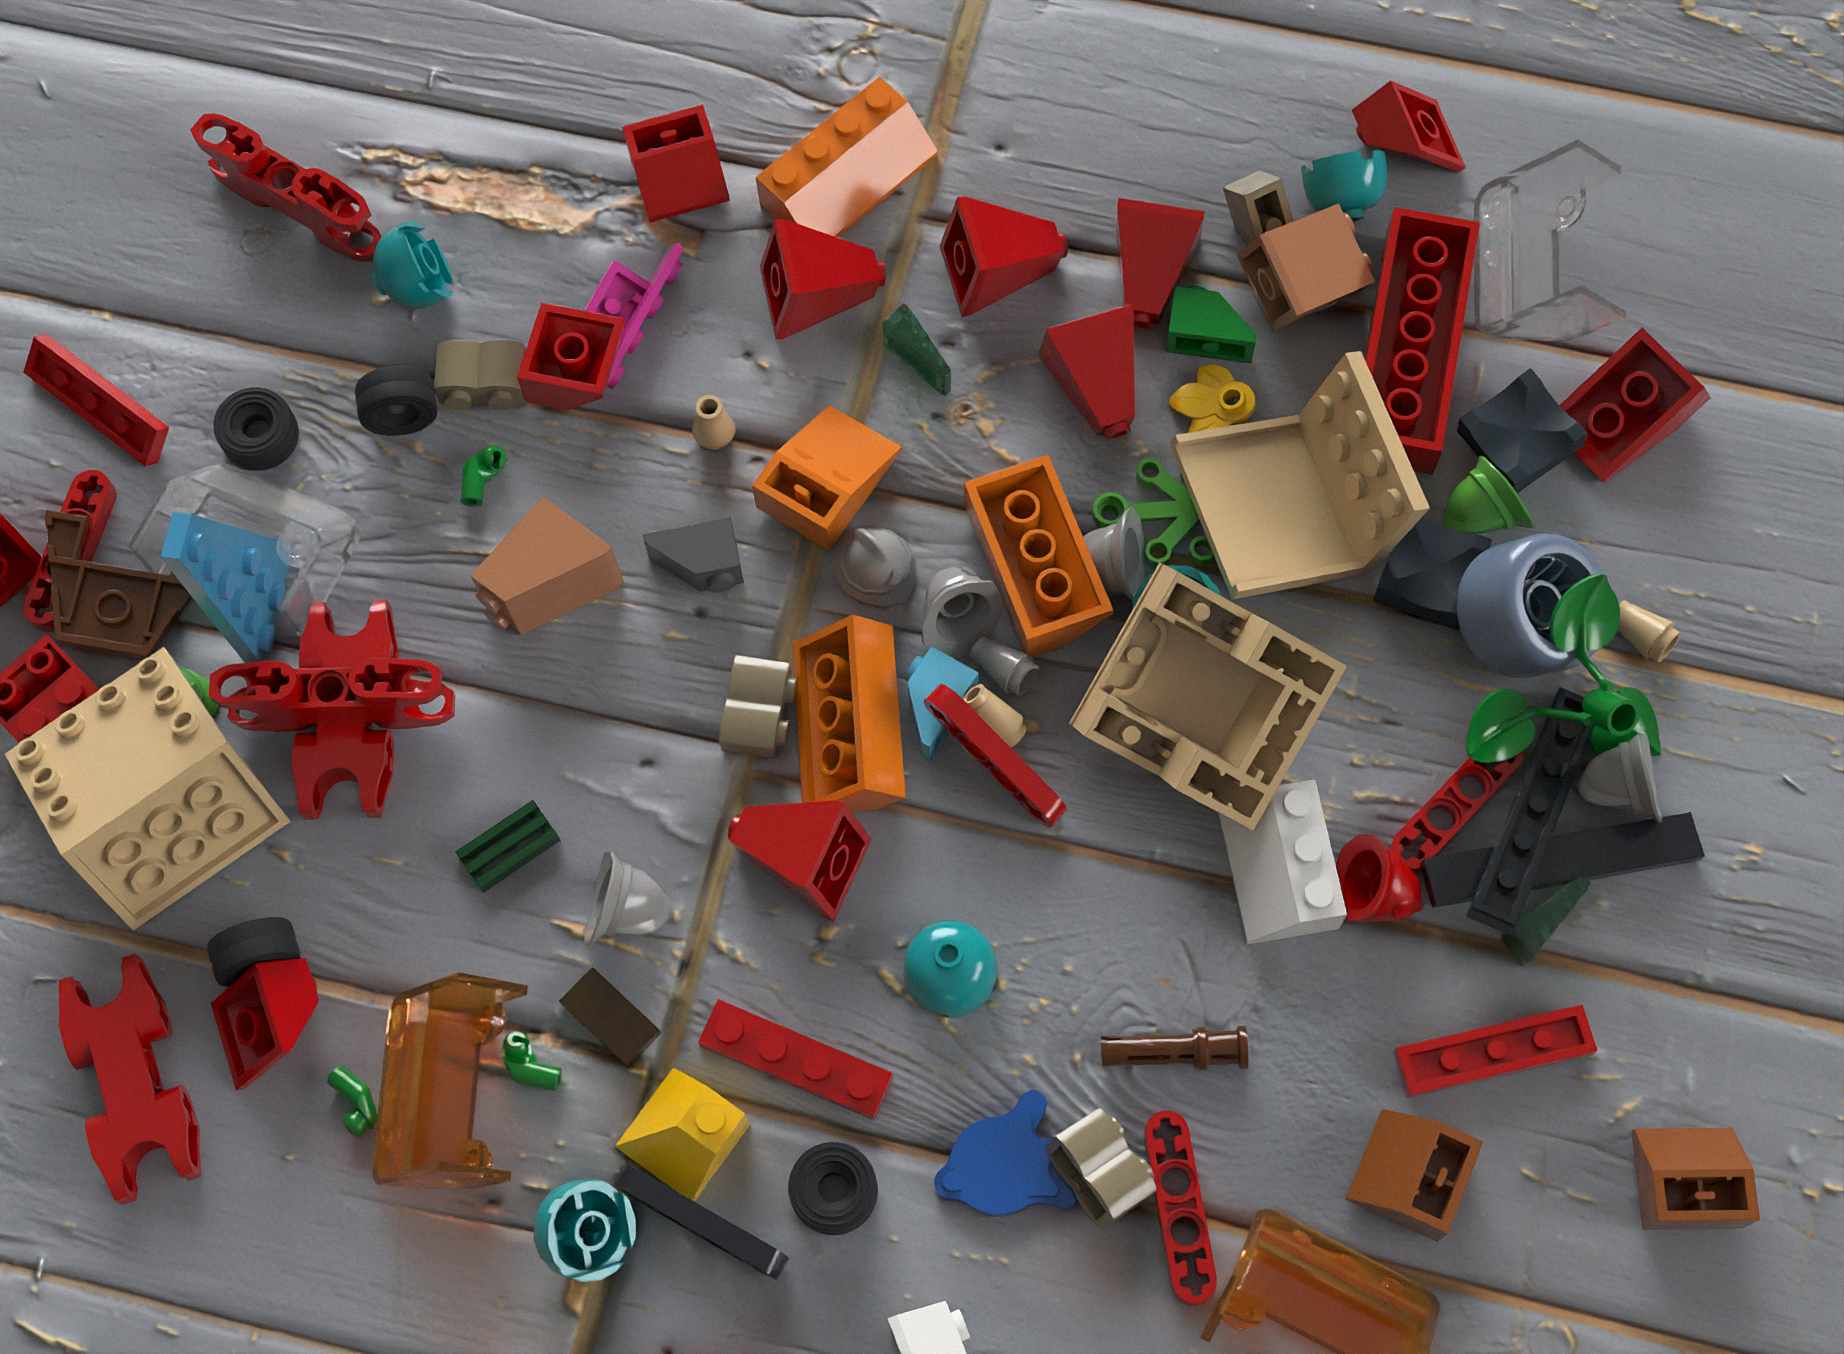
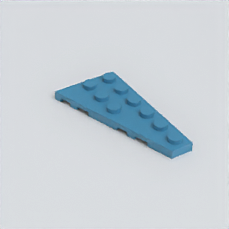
(231, 578)

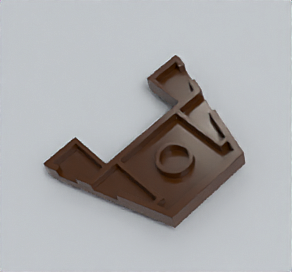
(107, 605)

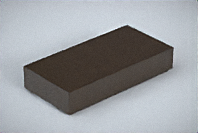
(610, 1017)

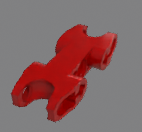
(262, 178)
(295, 698)
(344, 749)
(137, 1107)

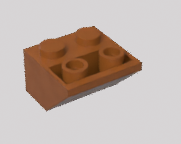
(1414, 1172)
(1694, 1179)

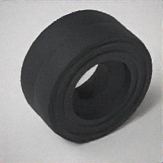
(396, 400)
(249, 406)
(250, 943)
(828, 1160)

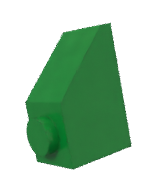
(1208, 327)

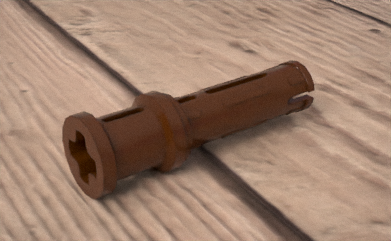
(1198, 1048)

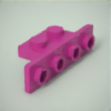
(633, 298)

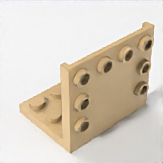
(1304, 491)
(144, 790)

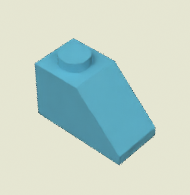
(922, 679)

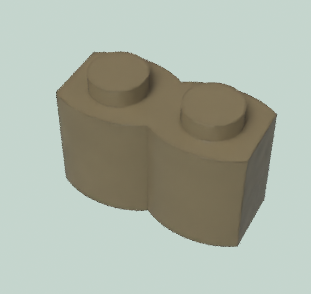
(479, 374)
(756, 707)
(1101, 1168)

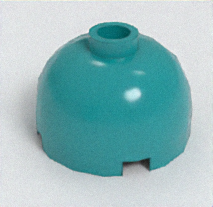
(1346, 180)
(410, 267)
(950, 968)
(584, 1229)

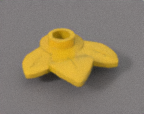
(1207, 399)

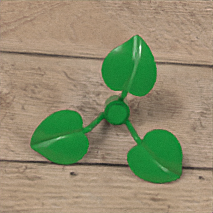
(1580, 621)

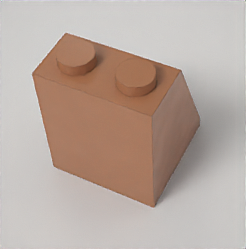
(1306, 266)
(544, 570)

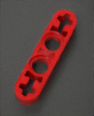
(77, 504)
(995, 755)
(1459, 806)
(1175, 1207)

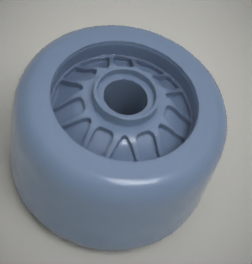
(1510, 600)

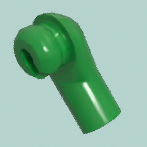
(478, 471)
(523, 1065)
(359, 1097)

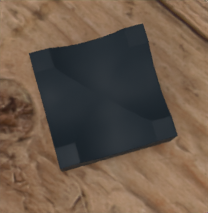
(1522, 431)
(1427, 571)

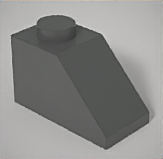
(698, 554)

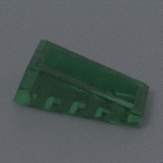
(912, 345)
(1542, 921)

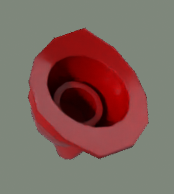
(1376, 882)

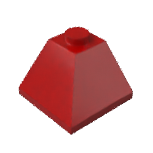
(1407, 126)
(569, 356)
(264, 1016)

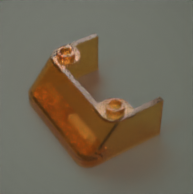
(432, 1083)
(1322, 1292)

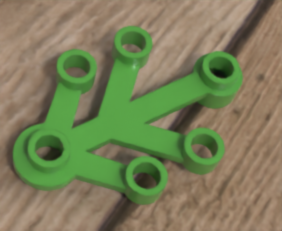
(1179, 509)

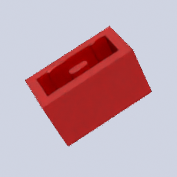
(676, 163)
(40, 689)

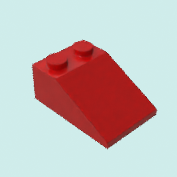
(1632, 404)

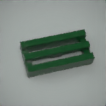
(499, 831)

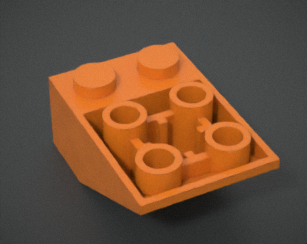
(824, 476)

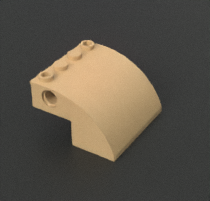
(1207, 696)

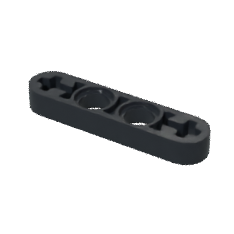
(701, 1221)

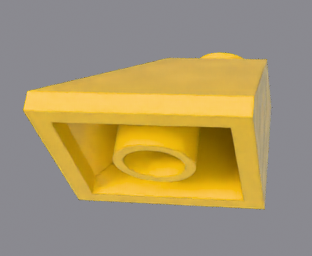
(684, 1133)

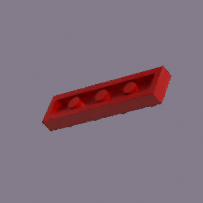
(96, 400)
(1495, 1051)
(795, 1059)

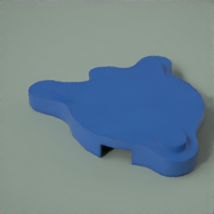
(1003, 1164)

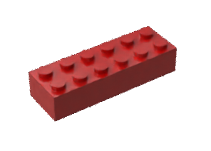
(1420, 325)

